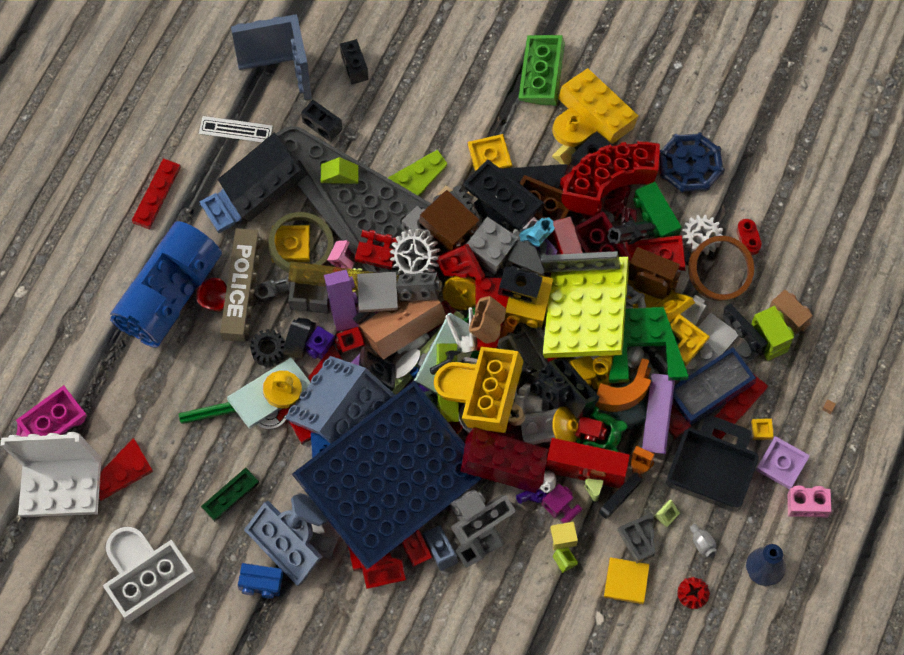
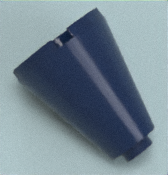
(766, 565)

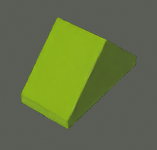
(339, 171)

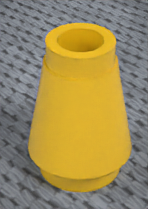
(603, 364)

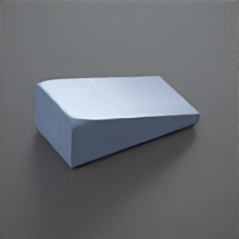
(440, 548)

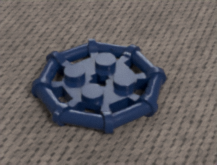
(691, 152)

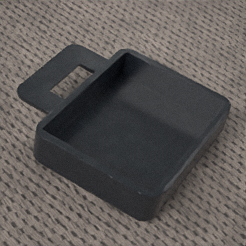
(714, 467)

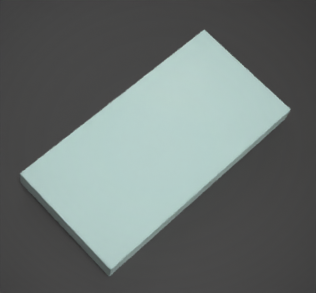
(445, 335)
(250, 401)

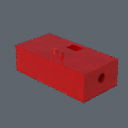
(587, 462)

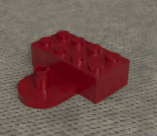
(504, 458)

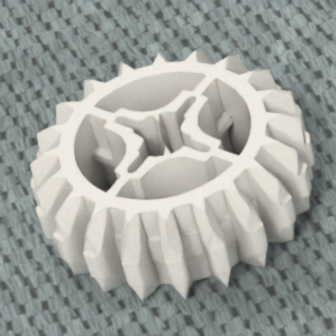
(416, 247)

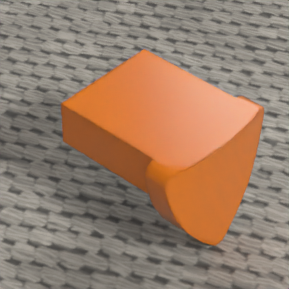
(641, 460)

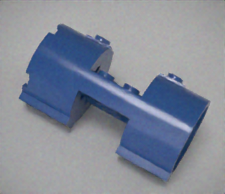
(165, 284)

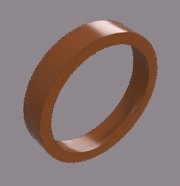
(692, 269)

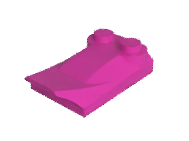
(52, 415)

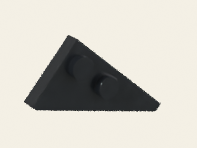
(547, 174)

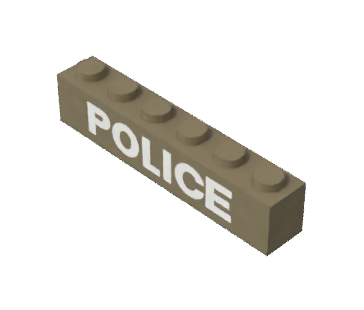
(240, 285)

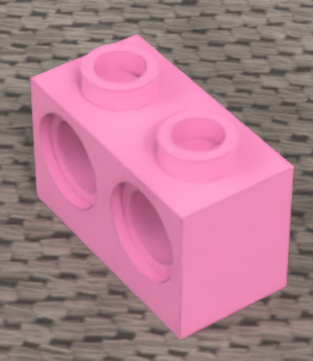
(809, 507)

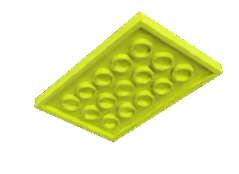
(586, 313)

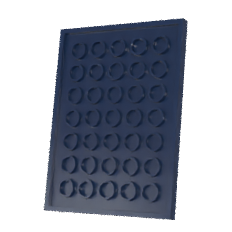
(388, 474)

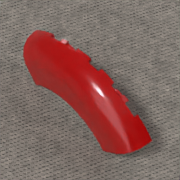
(608, 170)

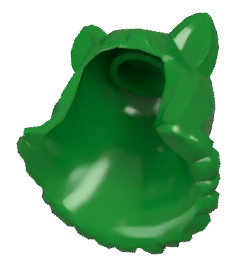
(614, 428)

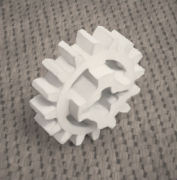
(704, 230)

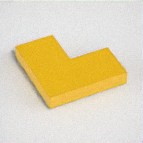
(691, 338)

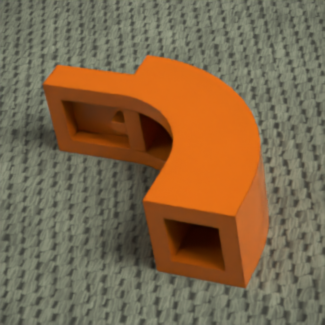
(626, 397)

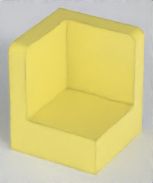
(564, 535)

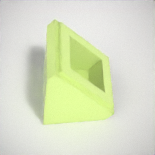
(593, 488)
(667, 513)

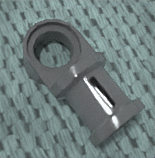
(273, 288)

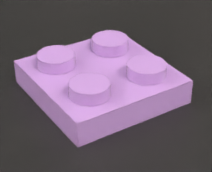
(782, 462)

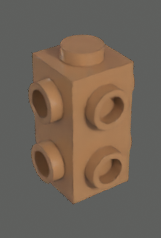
(794, 314)

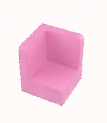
(340, 255)

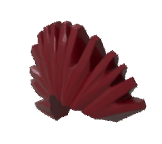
(617, 204)

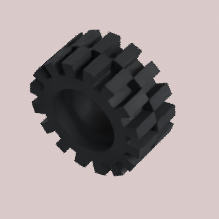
(262, 338)

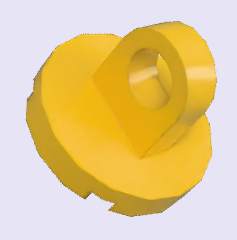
(460, 292)
(282, 389)

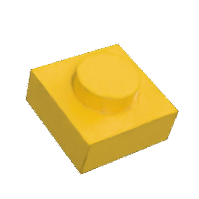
(762, 429)

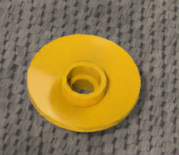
(565, 424)

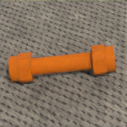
(508, 327)

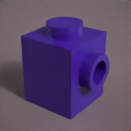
(319, 343)

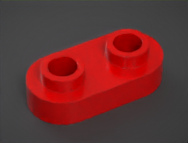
(749, 235)

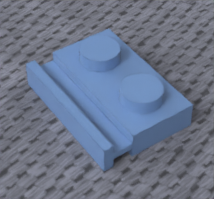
(220, 211)

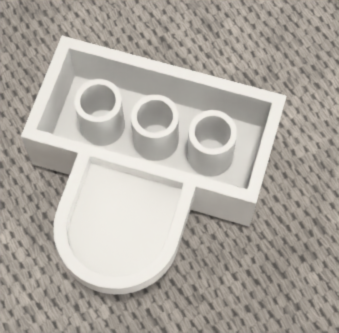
(143, 573)

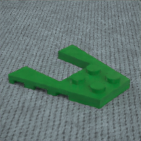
(648, 328)

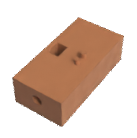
(396, 328)

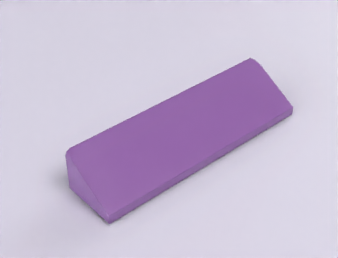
(658, 414)

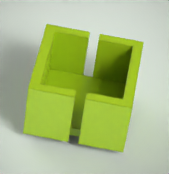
(774, 330)

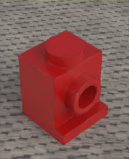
(356, 334)
(591, 430)

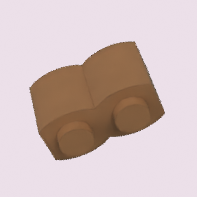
(487, 319)

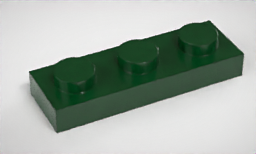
(230, 494)

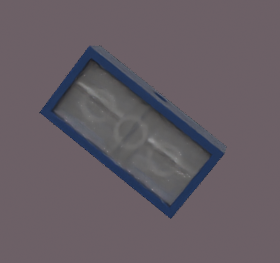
(712, 386)

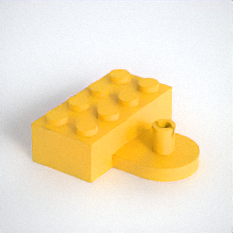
(591, 109)
(484, 387)

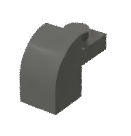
(479, 547)

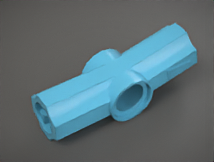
(538, 232)

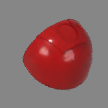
(212, 294)

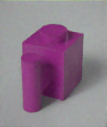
(558, 502)

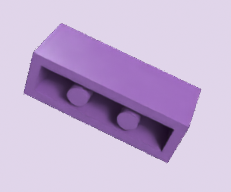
(342, 299)

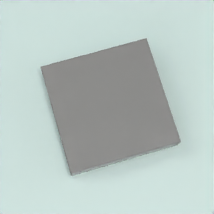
(377, 292)

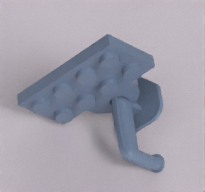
(284, 540)

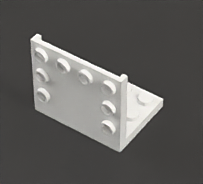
(57, 474)

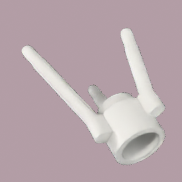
(468, 342)

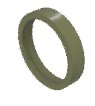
(278, 260)

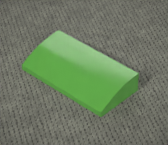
(542, 69)

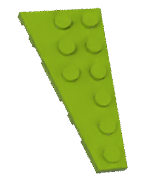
(420, 173)

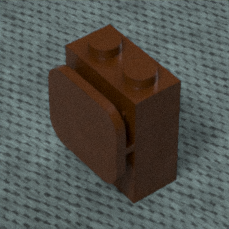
(449, 221)
(653, 273)

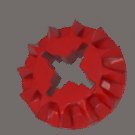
(692, 601)

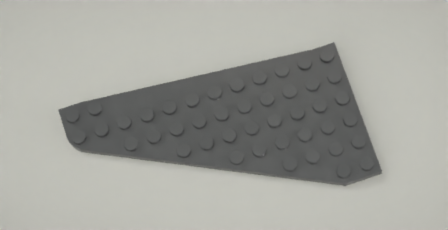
(350, 208)

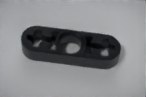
(621, 495)

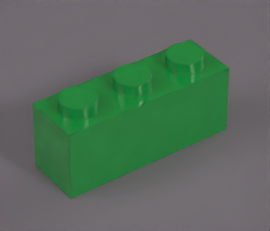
(656, 210)

